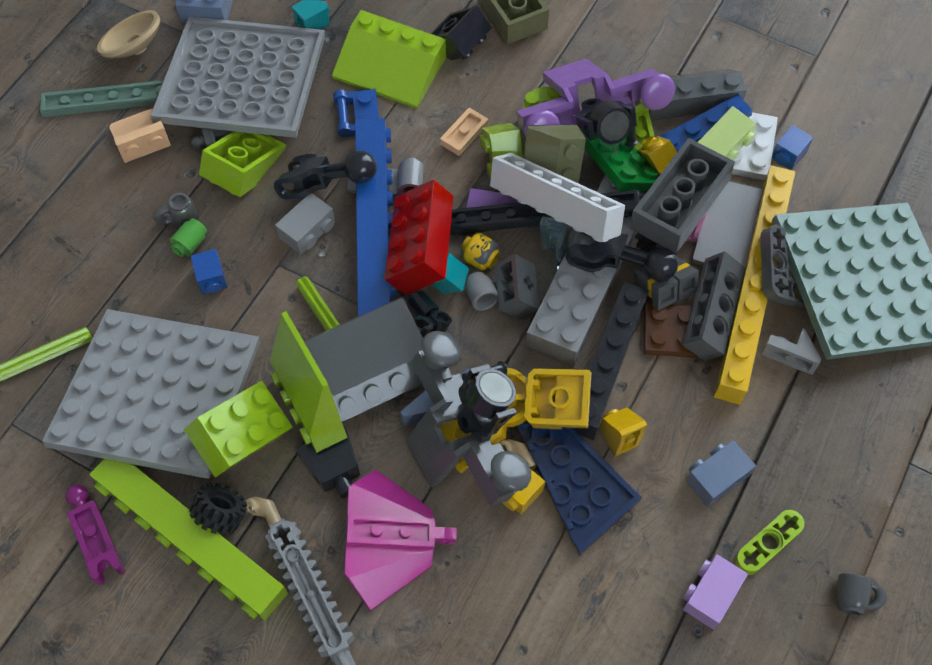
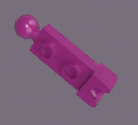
(92, 534)

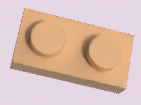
(463, 131)

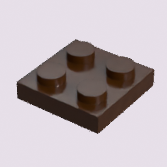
(666, 330)

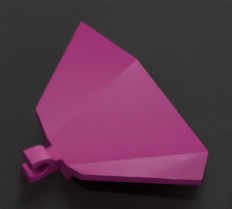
(388, 538)

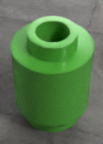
(188, 237)

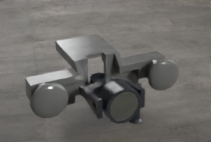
(480, 406)

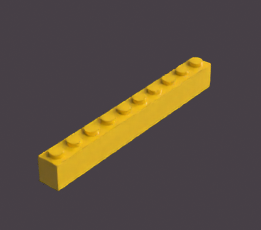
(751, 304)

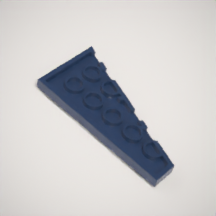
(580, 483)

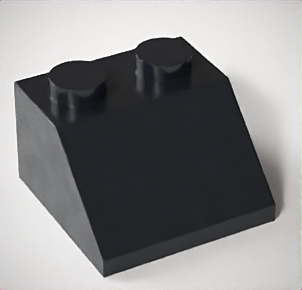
(463, 32)

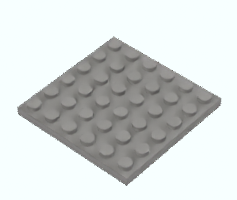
(240, 77)
(145, 386)

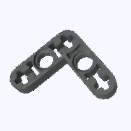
(774, 245)

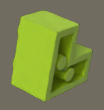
(499, 141)

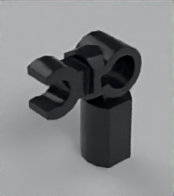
(430, 316)

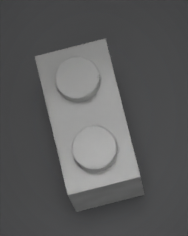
(305, 223)

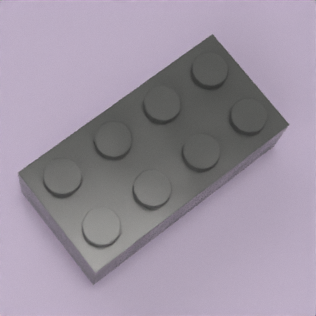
(682, 195)

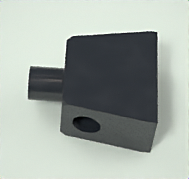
(331, 466)

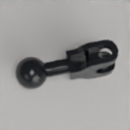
(317, 173)
(658, 264)

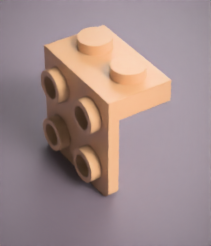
(139, 136)

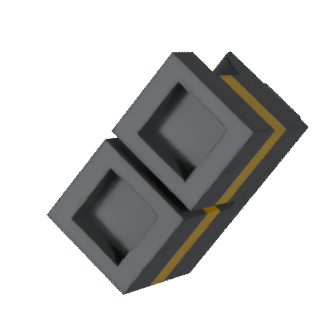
(667, 292)

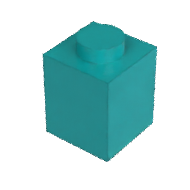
(311, 14)
(455, 277)

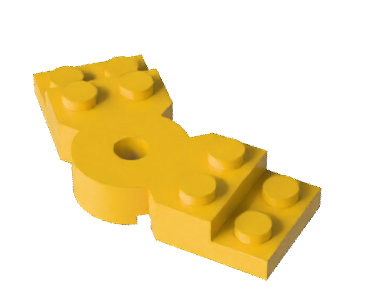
(544, 399)

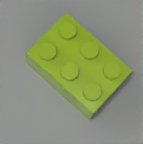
(237, 428)

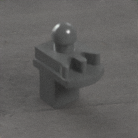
(209, 137)

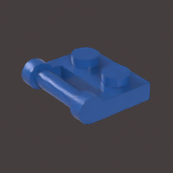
(364, 107)

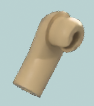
(519, 448)
(264, 508)

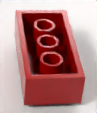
(419, 237)

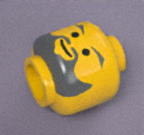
(480, 251)

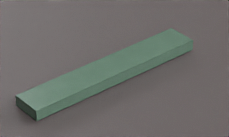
(99, 98)

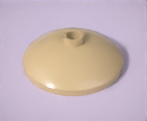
(130, 35)

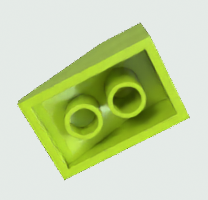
(239, 160)

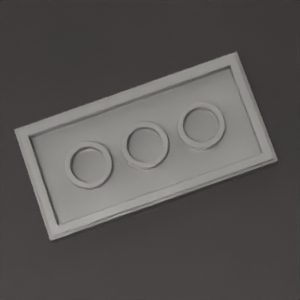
(728, 224)

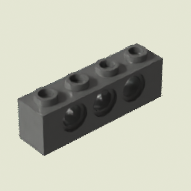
(714, 306)

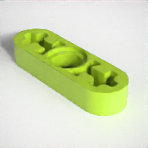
(778, 523)

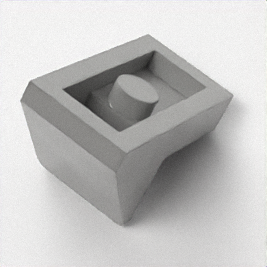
(799, 355)

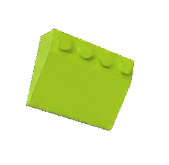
(390, 59)
(304, 388)

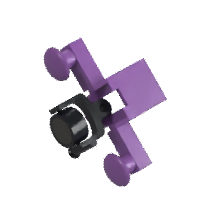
(611, 113)

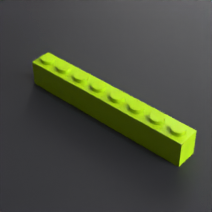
(172, 522)

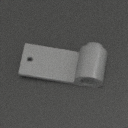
(405, 178)

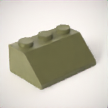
(556, 149)

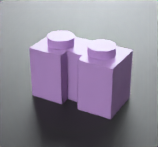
(714, 592)

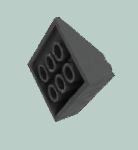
(369, 358)

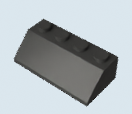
(701, 92)

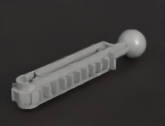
(310, 591)

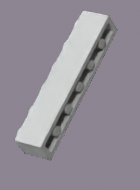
(557, 196)

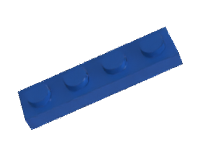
(700, 125)

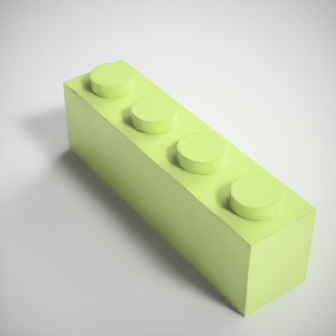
(730, 134)

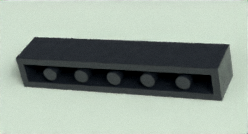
(612, 353)

